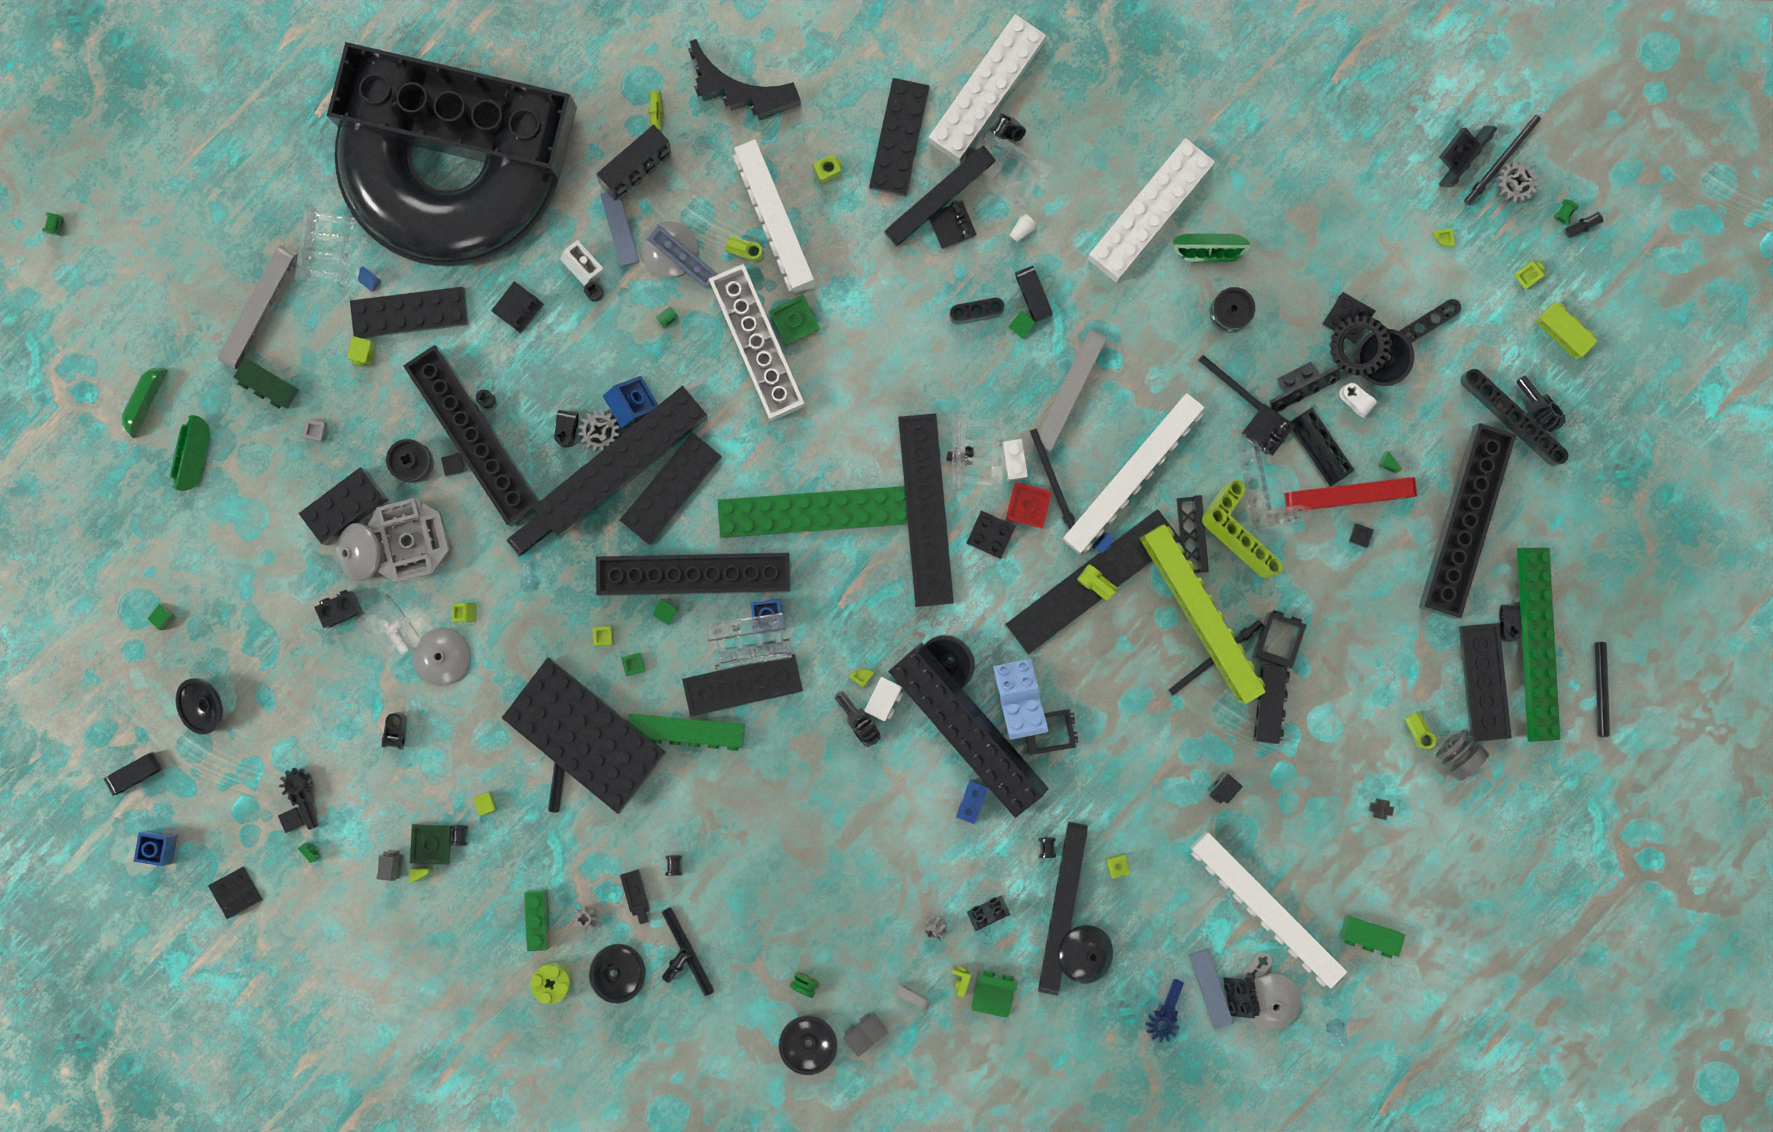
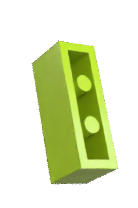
(1566, 330)

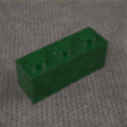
(265, 384)

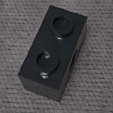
(1224, 788)

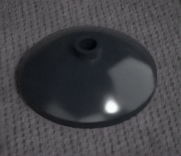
(1400, 361)
(949, 646)
(199, 706)
(1076, 953)
(628, 974)
(804, 1058)

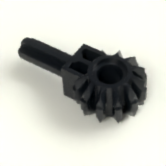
(1543, 407)
(858, 720)
(301, 795)

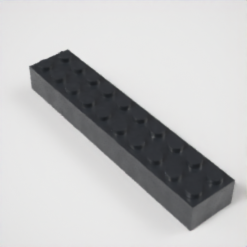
(472, 435)
(620, 462)
(1467, 521)
(693, 574)
(968, 730)

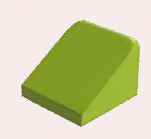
(463, 612)
(485, 803)
(417, 873)

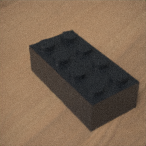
(634, 163)
(343, 505)

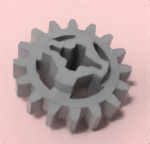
(1510, 186)
(592, 434)

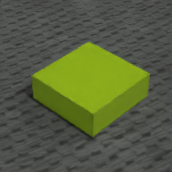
(603, 636)

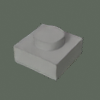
(314, 430)

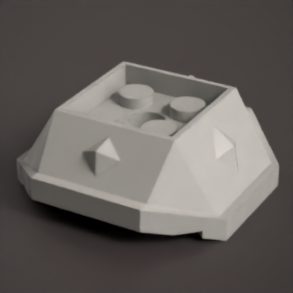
(429, 540)

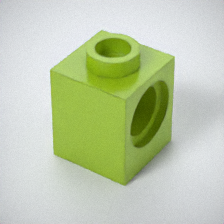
(824, 176)
(361, 351)
(1117, 865)

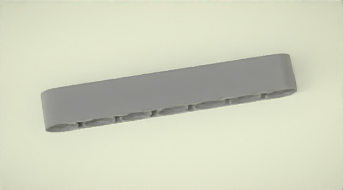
(258, 307)
(1071, 388)

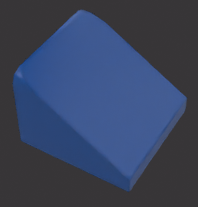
(368, 279)

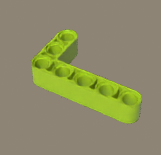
(1265, 563)

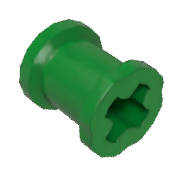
(1566, 211)
(52, 224)

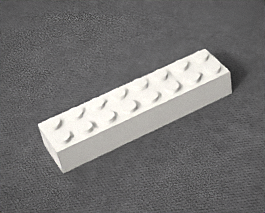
(987, 89)
(1150, 210)
(776, 222)
(757, 342)

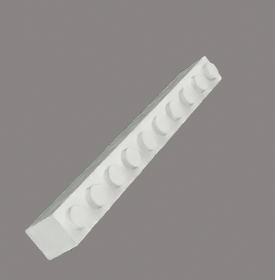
(1132, 474)
(1271, 913)

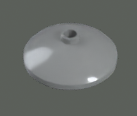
(657, 261)
(358, 552)
(454, 660)
(1273, 990)

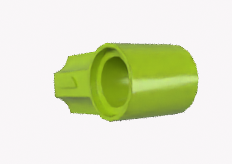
(743, 248)
(1093, 579)
(1419, 729)

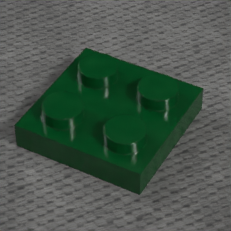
(430, 844)

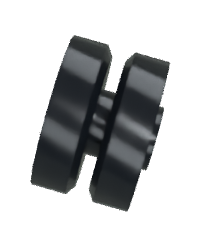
(1238, 300)
(399, 456)

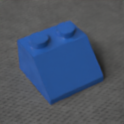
(630, 401)

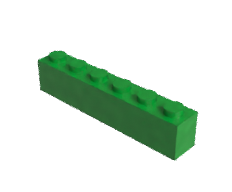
(690, 731)

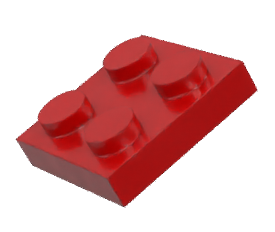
(1028, 505)

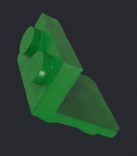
(994, 993)

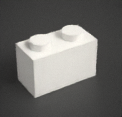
(581, 263)
(1014, 460)
(883, 699)

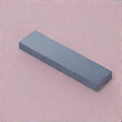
(619, 230)
(681, 256)
(1211, 989)

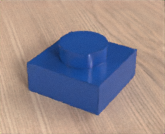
(1103, 543)

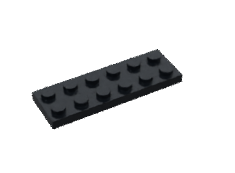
(899, 137)
(409, 312)
(670, 488)
(1485, 682)
(741, 685)

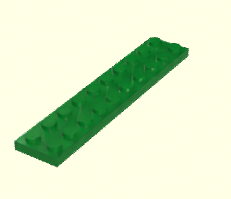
(812, 512)
(1538, 644)

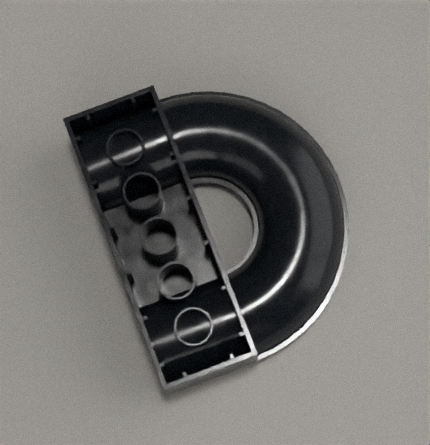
(401, 102)

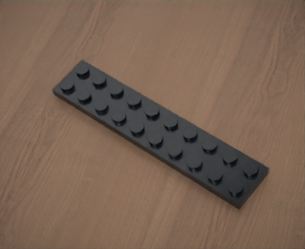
(925, 510)
(1072, 599)

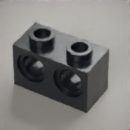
(339, 614)

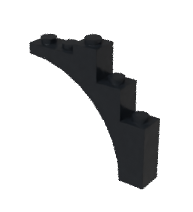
(763, 100)

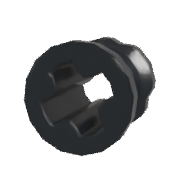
(596, 296)
(481, 395)
(459, 835)
(1047, 847)
(673, 865)

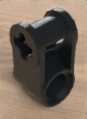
(1008, 128)
(566, 425)
(1510, 620)
(394, 732)

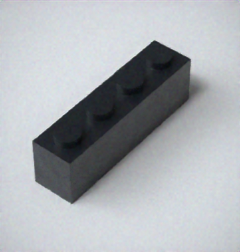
(1270, 705)

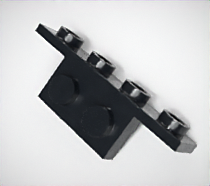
(1462, 152)
(1302, 383)

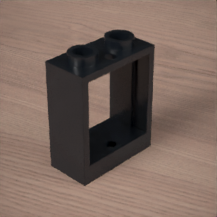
(1272, 658)
(1072, 736)

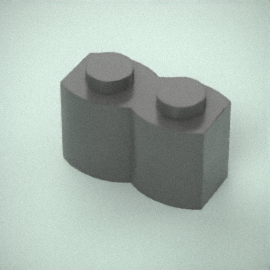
(389, 865)
(865, 1034)

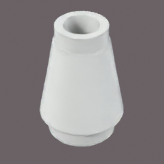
(1022, 228)

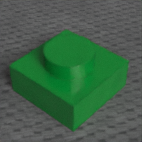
(633, 664)
(310, 852)

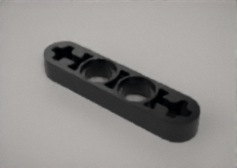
(1426, 321)

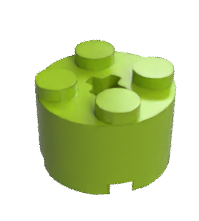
(551, 993)

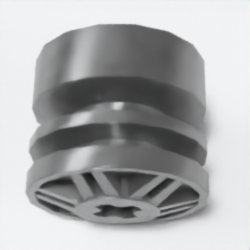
(1463, 756)

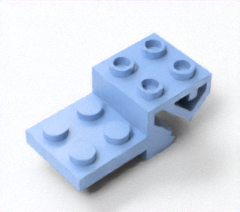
(1020, 699)

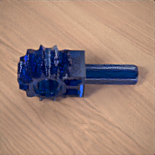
(1167, 1013)

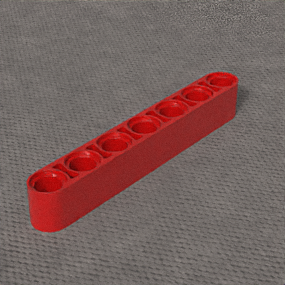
(1353, 494)

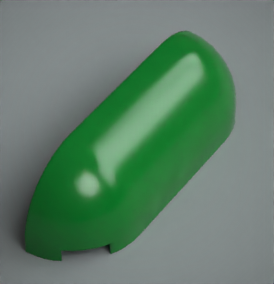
(1210, 247)
(141, 400)
(190, 453)

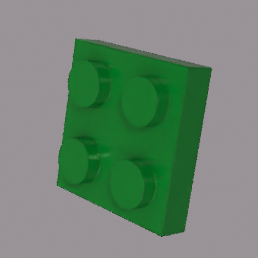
(794, 320)

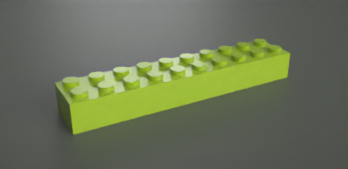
(1202, 614)

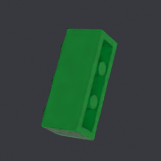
(537, 920)
(1371, 936)

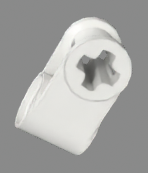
(1359, 400)

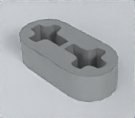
(1253, 963)
(912, 997)

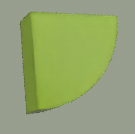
(1445, 237)
(861, 676)

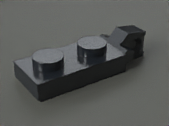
(636, 895)

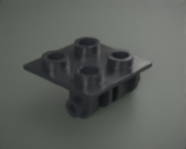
(952, 224)
(517, 307)
(1344, 308)
(1268, 429)
(991, 534)
(235, 892)
(988, 913)
(1239, 998)

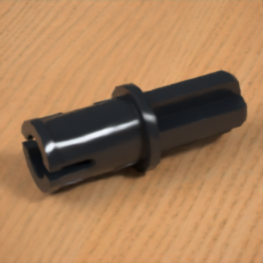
(1584, 225)
(676, 965)

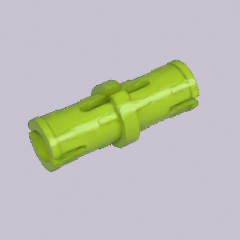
(655, 109)

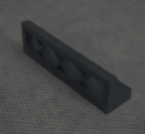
(1319, 448)
(1199, 529)

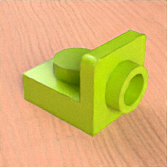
(1530, 273)
(961, 984)

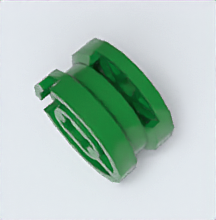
(804, 984)

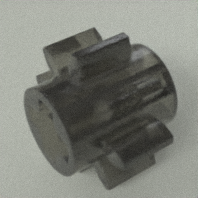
(1381, 809)

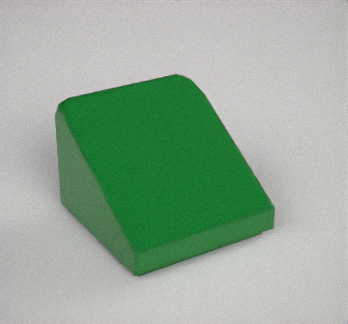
(667, 317)
(1022, 324)
(1389, 463)
(665, 612)
(160, 617)

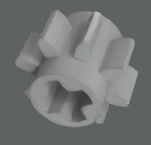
(588, 914)
(935, 928)

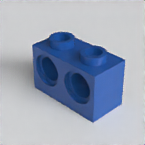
(971, 802)

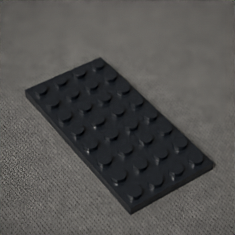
(583, 735)

